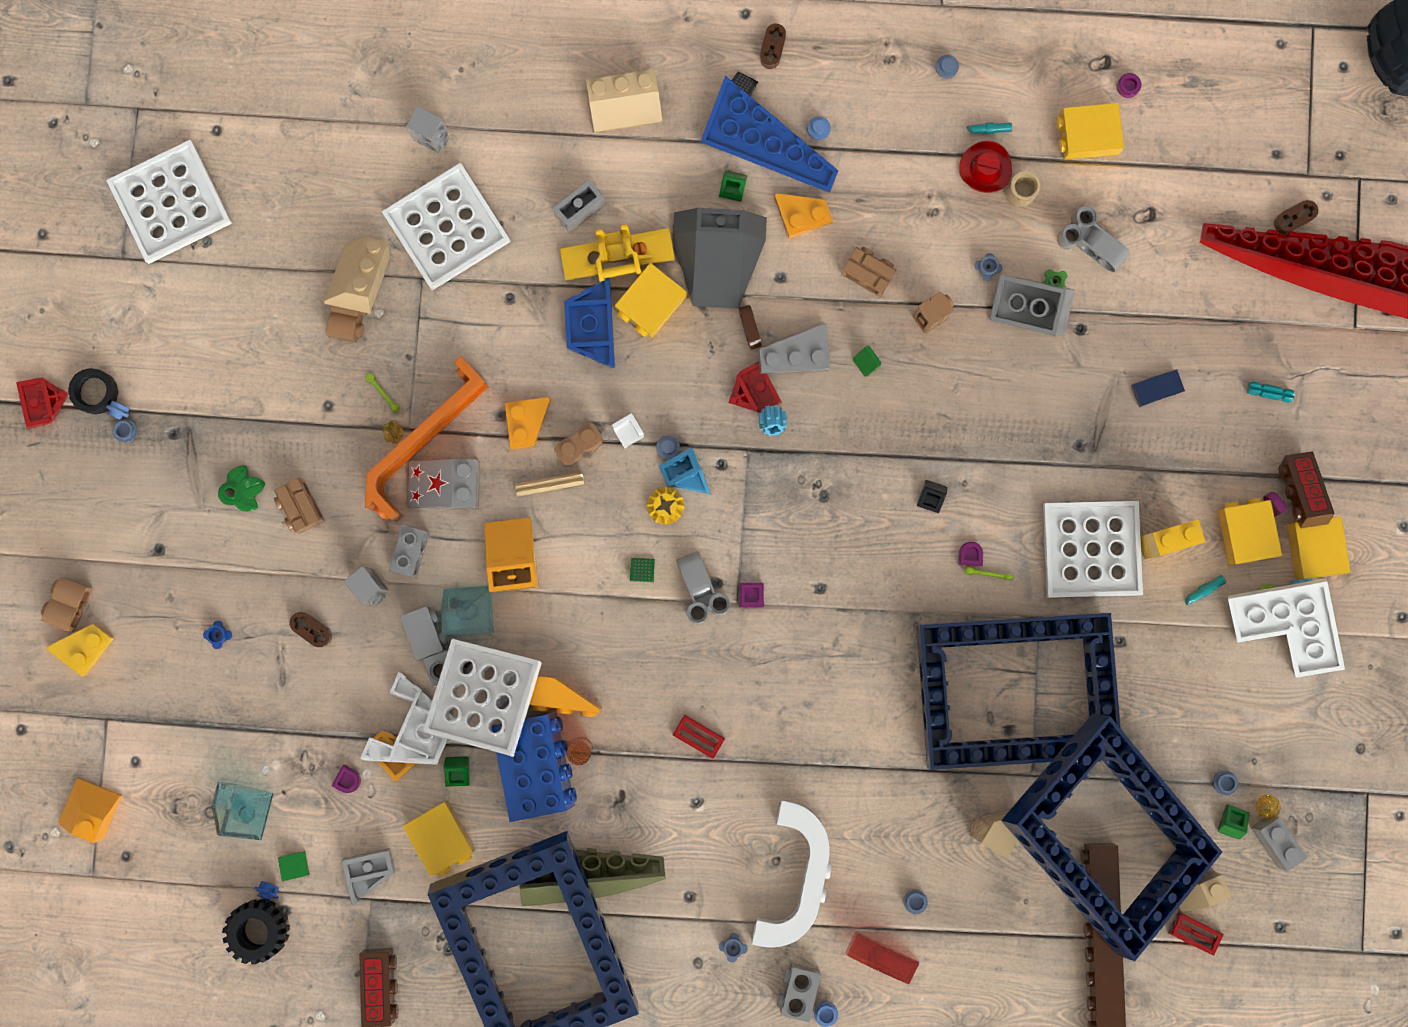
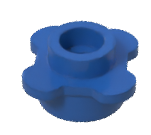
(210, 635)
(267, 891)

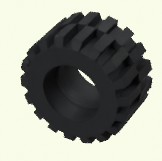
(237, 937)

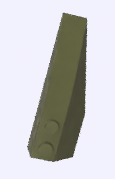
(605, 872)

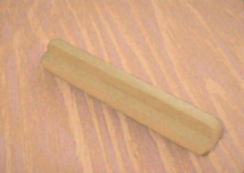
(549, 484)

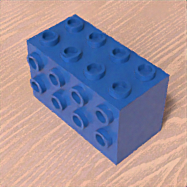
(537, 776)

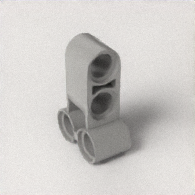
(1093, 240)
(699, 587)

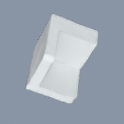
(628, 430)

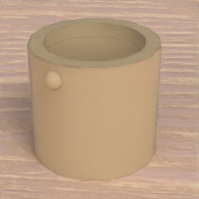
(1023, 189)

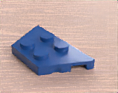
(591, 324)

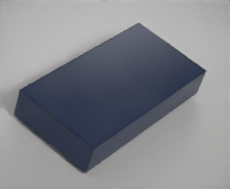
(1158, 388)

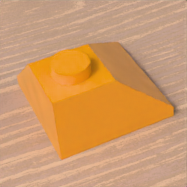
(89, 811)

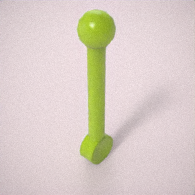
(372, 379)
(969, 570)

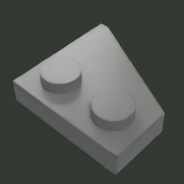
(366, 872)

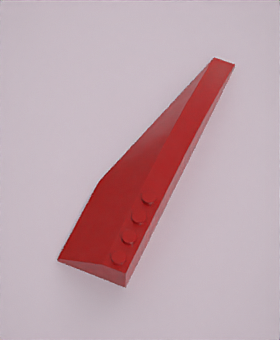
(1340, 268)

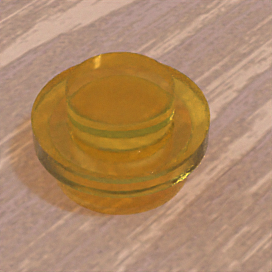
(392, 432)
(1268, 806)

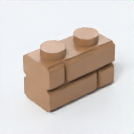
(869, 271)
(933, 312)
(298, 505)

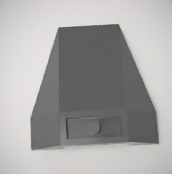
(718, 253)

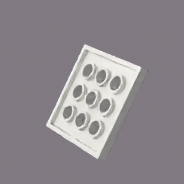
(145, 175)
(418, 203)
(1128, 537)
(511, 717)

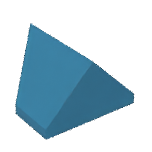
(684, 472)

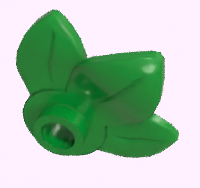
(244, 487)

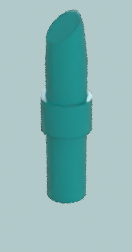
(990, 128)
(1205, 590)

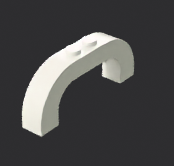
(790, 929)

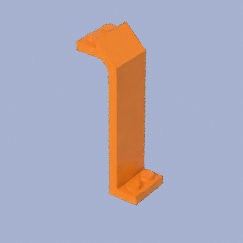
(377, 477)

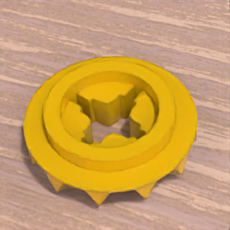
(662, 516)

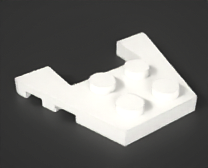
(412, 743)

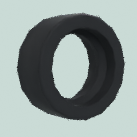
(78, 381)

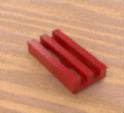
(716, 746)
(1177, 924)

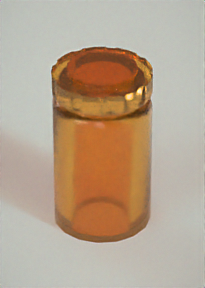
(580, 751)

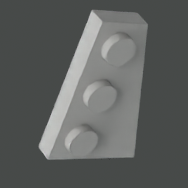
(797, 353)

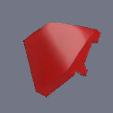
(754, 390)
(40, 401)

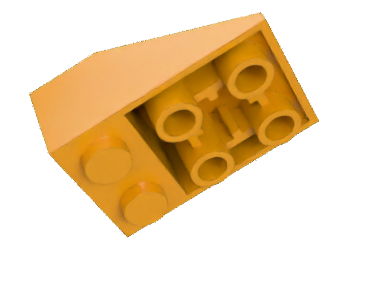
(510, 555)
(558, 694)

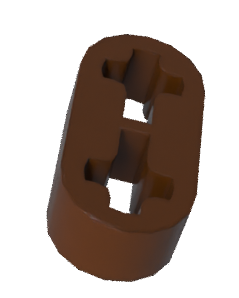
(767, 45)
(1294, 213)
(750, 327)
(307, 633)

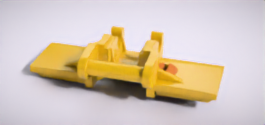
(615, 247)

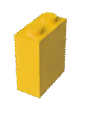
(1090, 131)
(650, 301)
(1249, 531)
(1172, 539)
(1318, 549)
(439, 839)

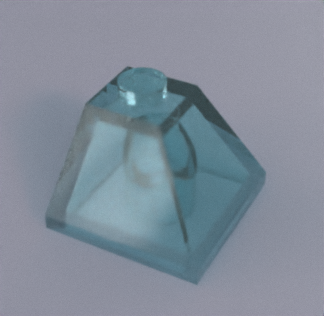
(467, 611)
(240, 810)

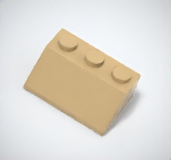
(624, 100)
(359, 274)
(993, 833)

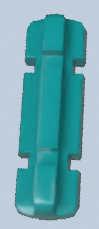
(1270, 391)

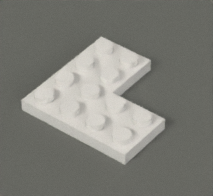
(1299, 611)

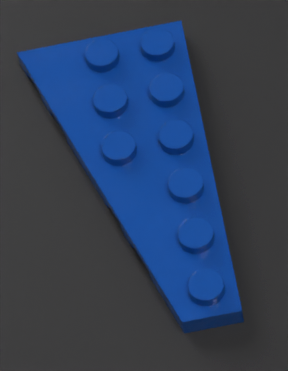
(752, 133)

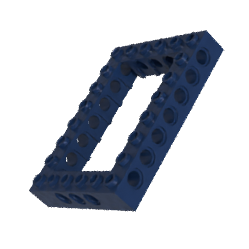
(1100, 682)
(1194, 853)
(550, 855)

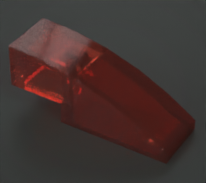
(881, 957)

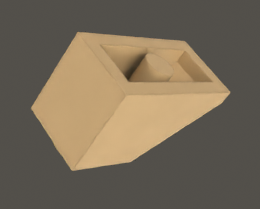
(1208, 892)

